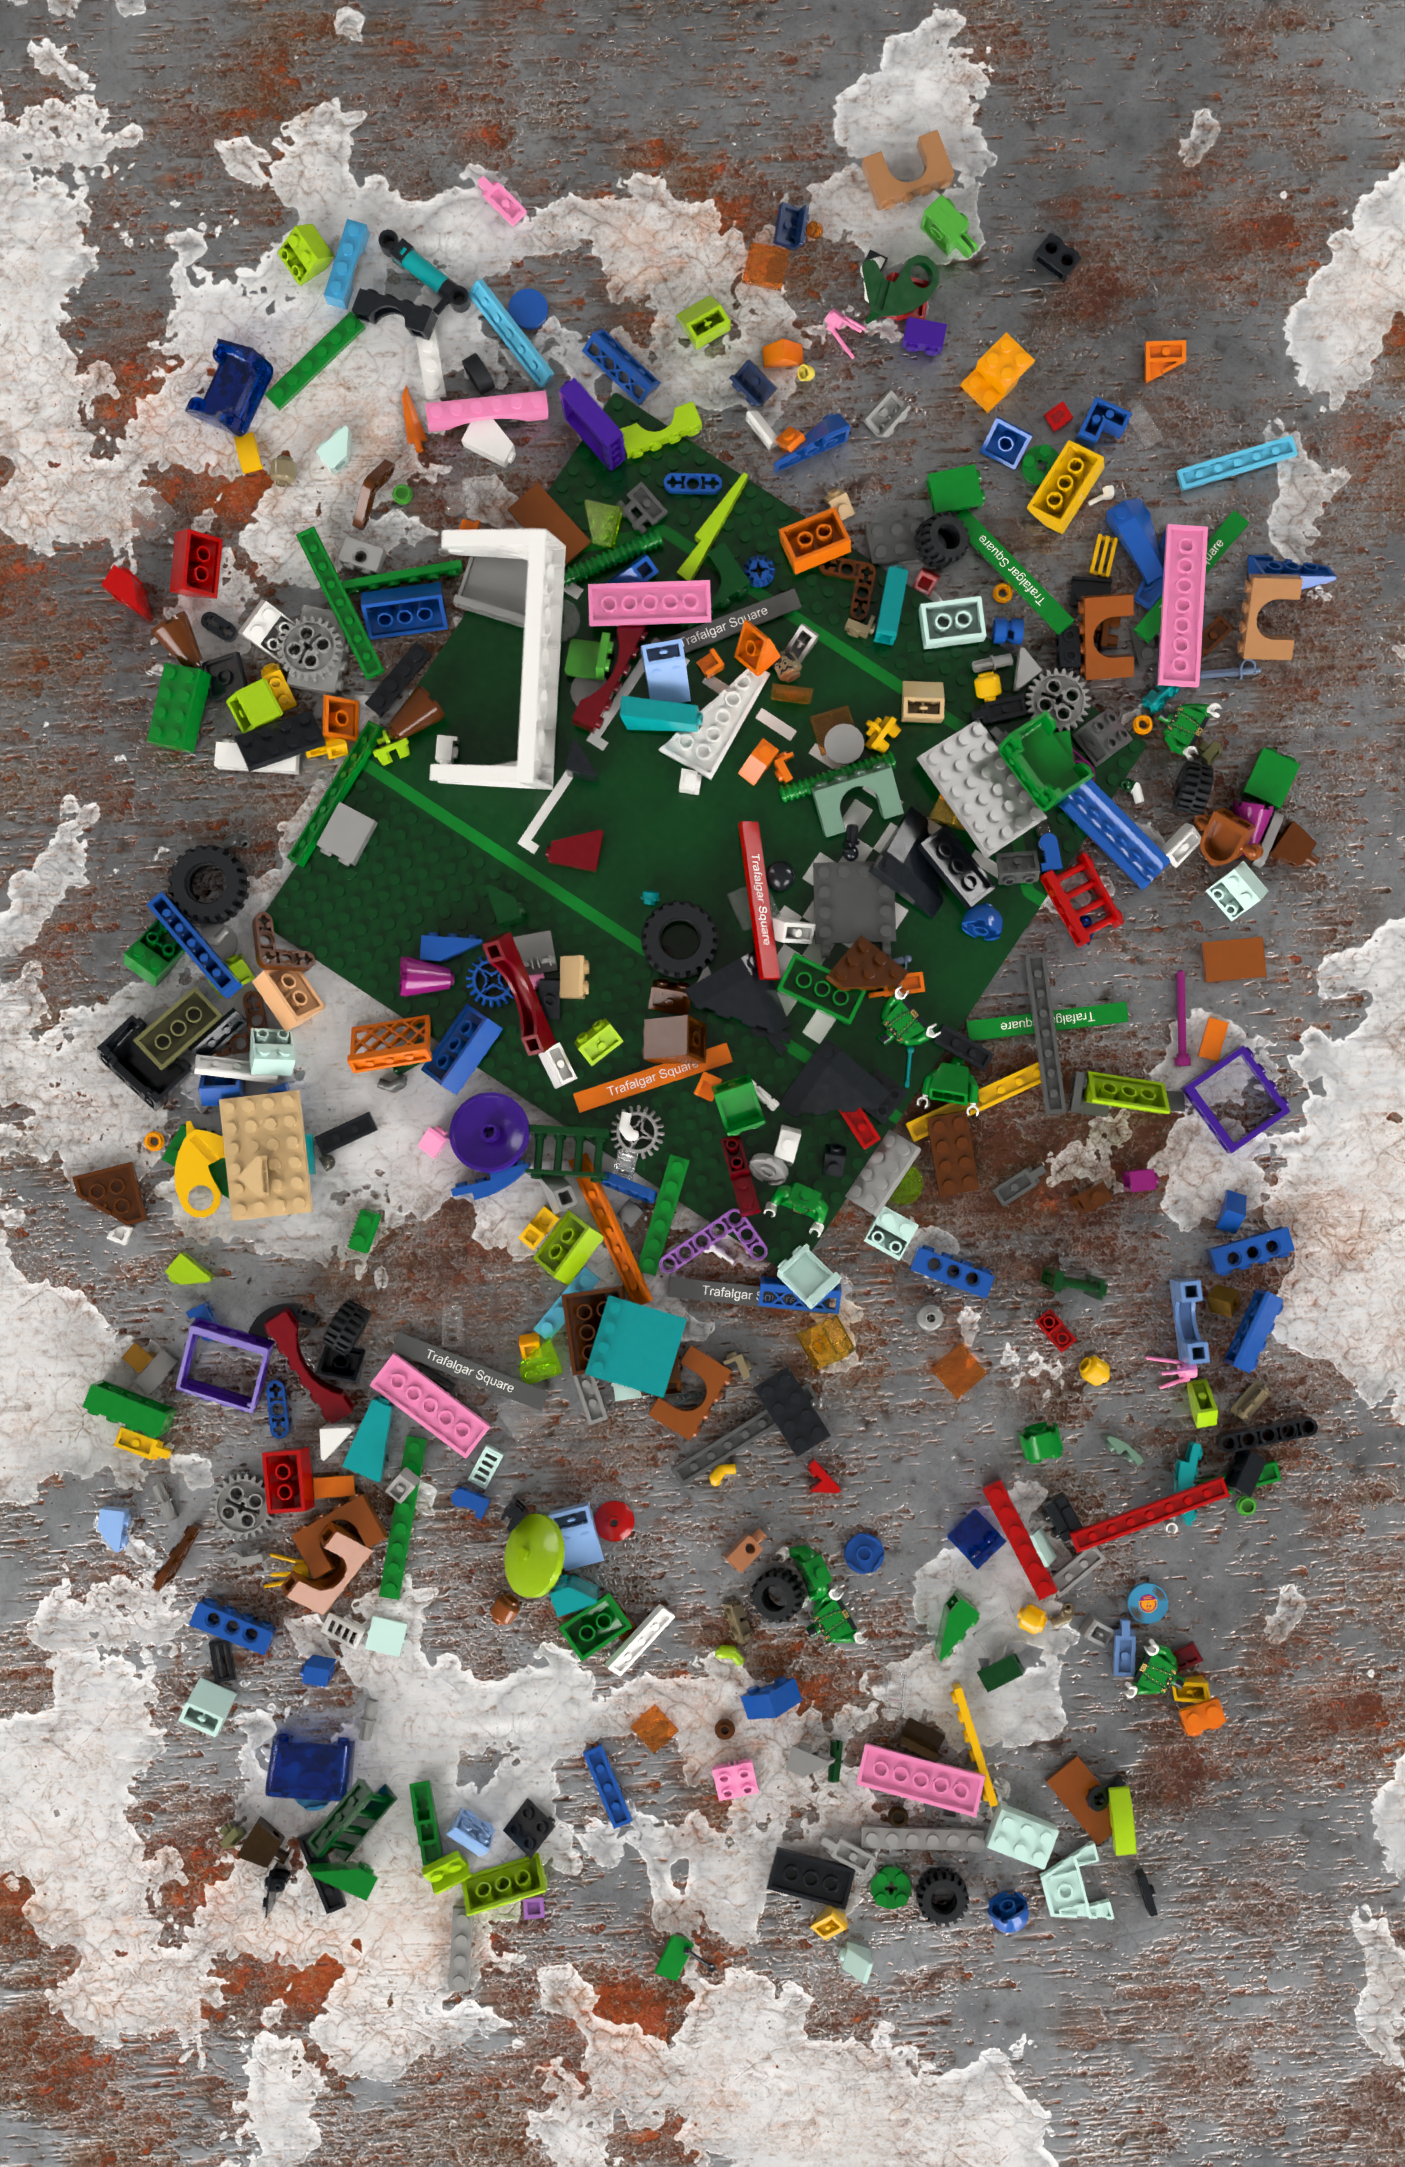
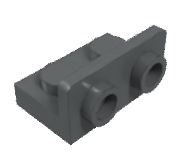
(1017, 867)

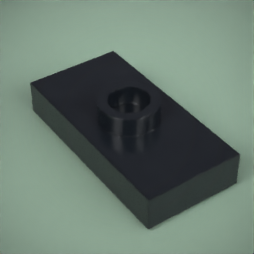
(550, 997)
(1147, 1892)

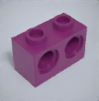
(1139, 1180)

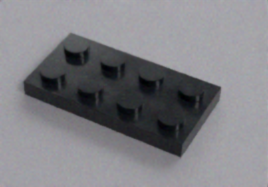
(280, 740)
(956, 866)
(792, 1411)
(810, 1878)

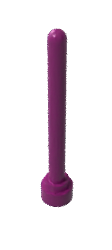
(1182, 1058)

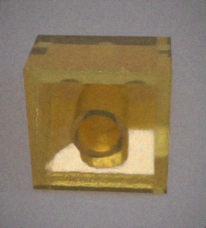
(826, 1342)

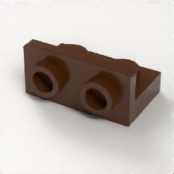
(669, 997)

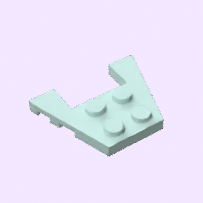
(1066, 1890)

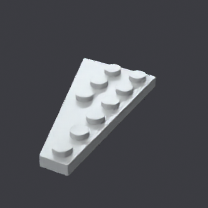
(720, 725)

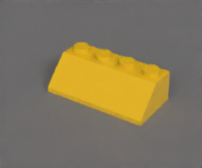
(1066, 486)

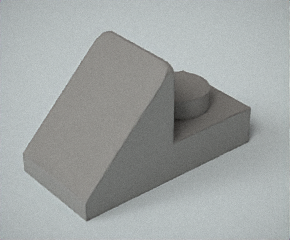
(403, 1485)

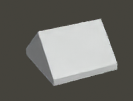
(332, 1436)

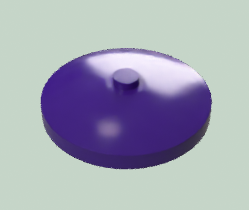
(489, 1132)

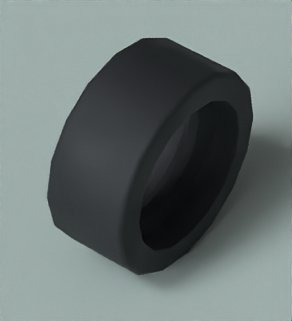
(478, 374)

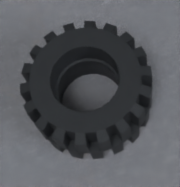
(953, 533)
(1193, 787)
(346, 1327)
(766, 1606)
(942, 1913)

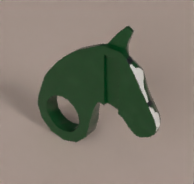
(896, 297)

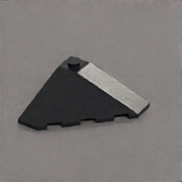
(906, 868)
(740, 994)
(832, 1083)

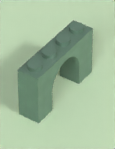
(829, 795)

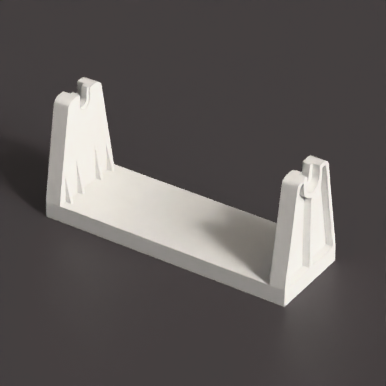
(540, 655)

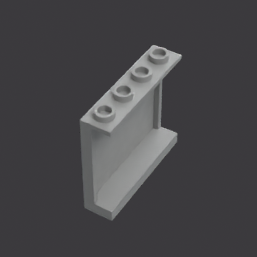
(495, 589)

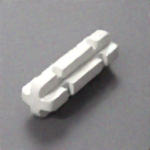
(765, 1098)

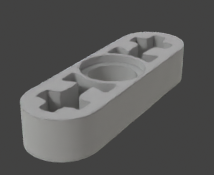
(1268, 837)

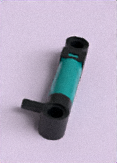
(407, 258)

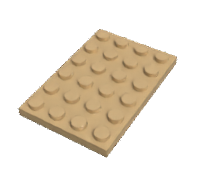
(269, 1127)

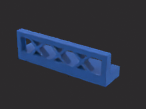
(621, 358)
(776, 1285)

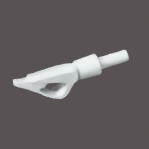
(716, 1249)

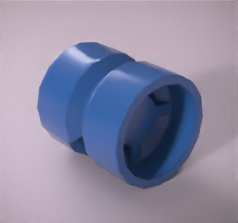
(1001, 634)

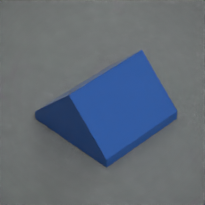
(1006, 443)

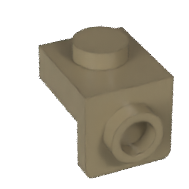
(858, 629)
(743, 1365)

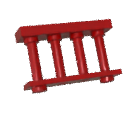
(1071, 916)

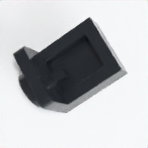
(834, 1160)

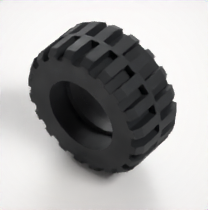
(185, 872)
(689, 913)

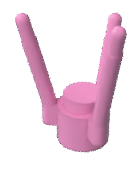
(837, 320)
(1183, 1370)

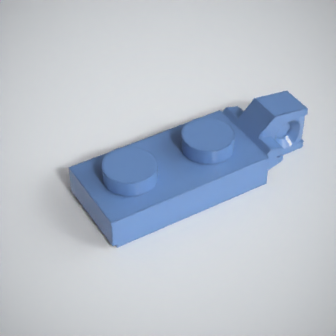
(1124, 1649)

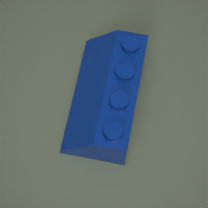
(404, 610)
(461, 1049)
(1253, 1330)

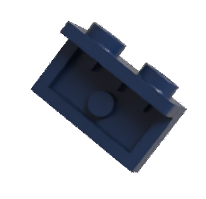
(791, 226)
(753, 384)

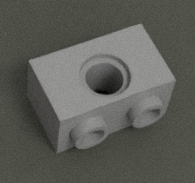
(353, 549)

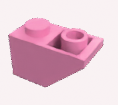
(434, 1141)

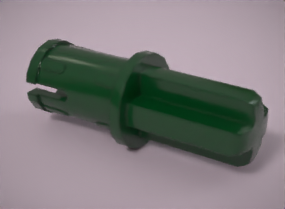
(834, 1769)

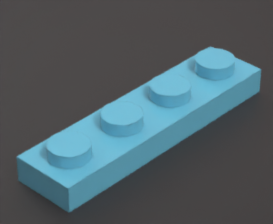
(555, 1317)

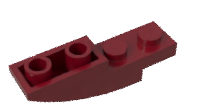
(740, 1176)

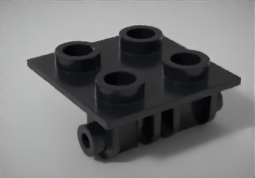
(892, 1102)
(529, 1828)
(274, 1883)

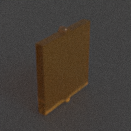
(654, 1728)

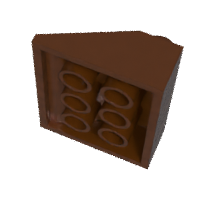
(582, 1319)

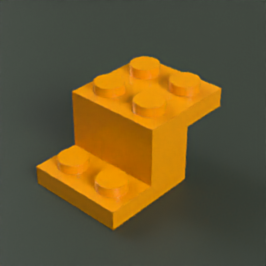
(997, 372)

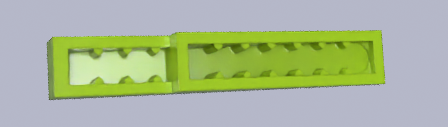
(709, 531)

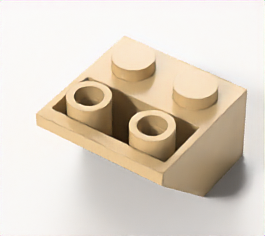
(922, 702)
(573, 977)

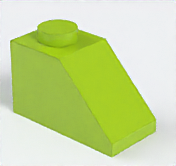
(187, 1271)
(1202, 1403)

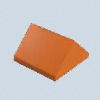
(755, 649)
(340, 718)

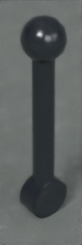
(710, 1966)

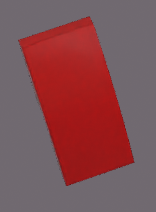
(1055, 1330)

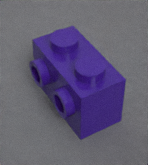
(924, 336)

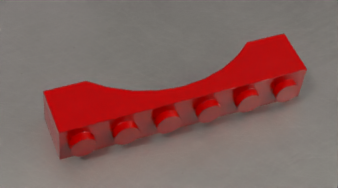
(1019, 1538)

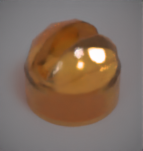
(814, 230)

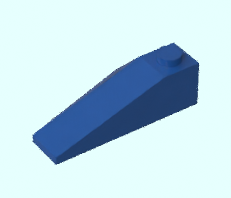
(1310, 573)

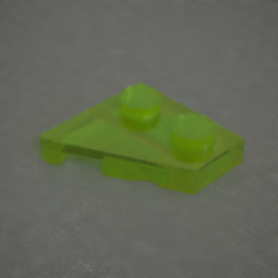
(603, 522)
(541, 1364)

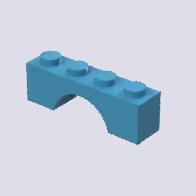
(341, 277)

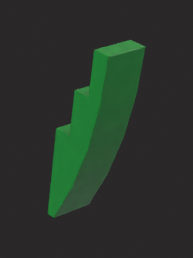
(426, 1821)

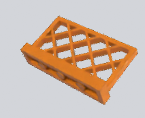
(390, 1055)

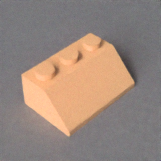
(288, 996)

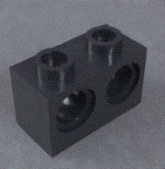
(1053, 262)
(1068, 649)

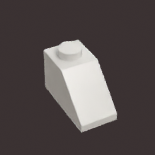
(793, 931)

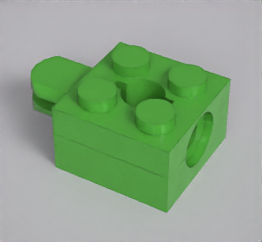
(947, 227)

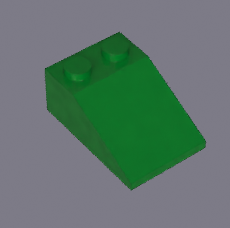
(594, 1626)
(347, 1876)

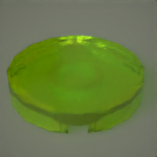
(909, 1187)

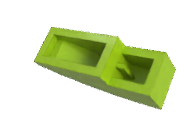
(1122, 1820)

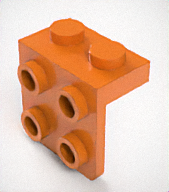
(1201, 1717)

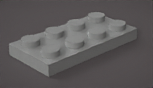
(883, 1173)

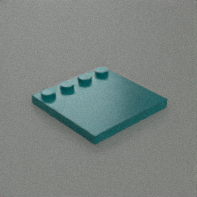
(636, 1346)

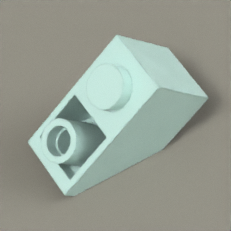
(336, 451)

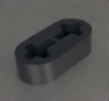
(217, 630)

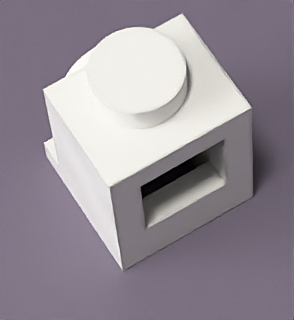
(446, 749)
(690, 782)

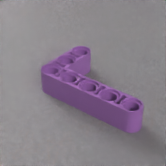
(712, 1237)

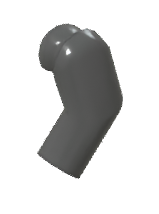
(236, 839)
(393, 1086)

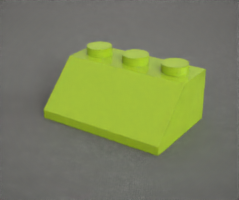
(568, 1248)

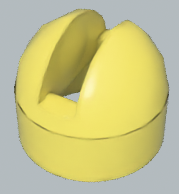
(805, 372)

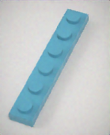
(511, 333)
(1236, 463)

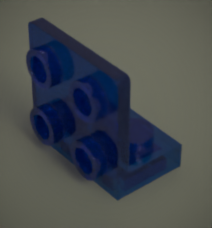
(976, 1538)

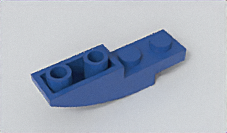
(497, 1182)

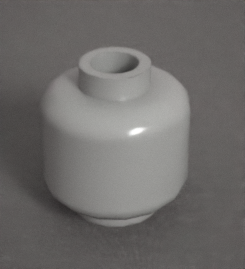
(925, 1311)

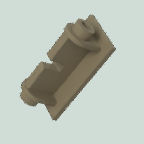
(1250, 1400)
(738, 1630)

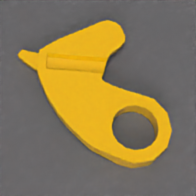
(191, 1167)

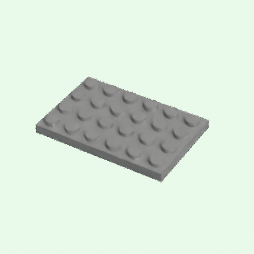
(981, 788)

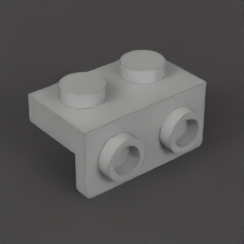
(886, 415)

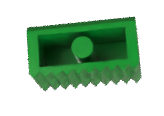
(364, 1230)

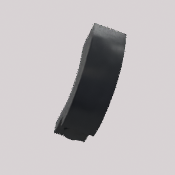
(306, 1317)

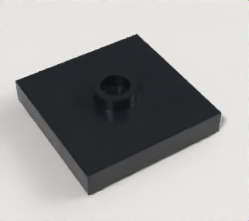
(226, 677)

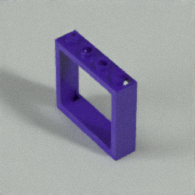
(592, 424)
(1210, 1119)
(232, 1337)

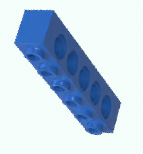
(195, 945)

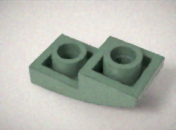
(1119, 1446)

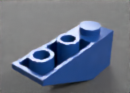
(638, 571)
(440, 949)

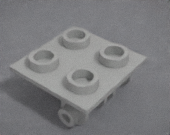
(537, 952)

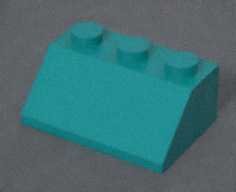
(572, 1594)

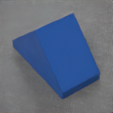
(1232, 1212)

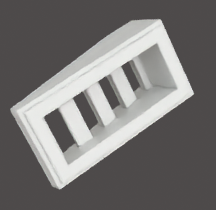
(346, 1624)

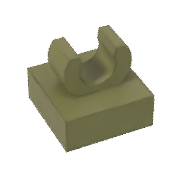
(1209, 753)
(232, 1835)

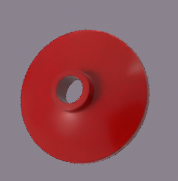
(618, 1511)

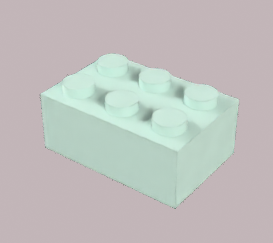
(952, 622)
(1021, 1835)

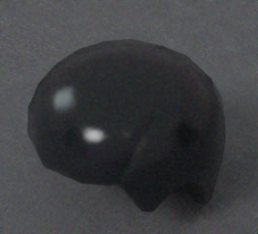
(780, 875)

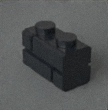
(1061, 1515)

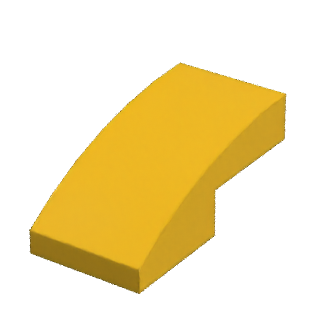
(248, 453)
(334, 748)
(539, 1227)

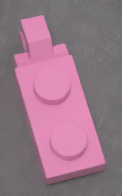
(502, 201)

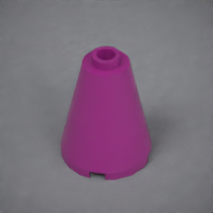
(1256, 815)
(422, 977)

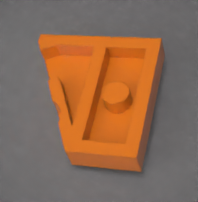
(1162, 357)

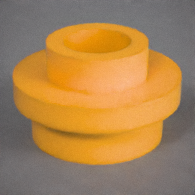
(1002, 587)
(1148, 724)
(148, 1141)

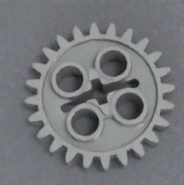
(295, 639)
(1064, 684)
(237, 1524)

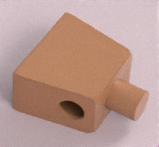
(738, 1556)

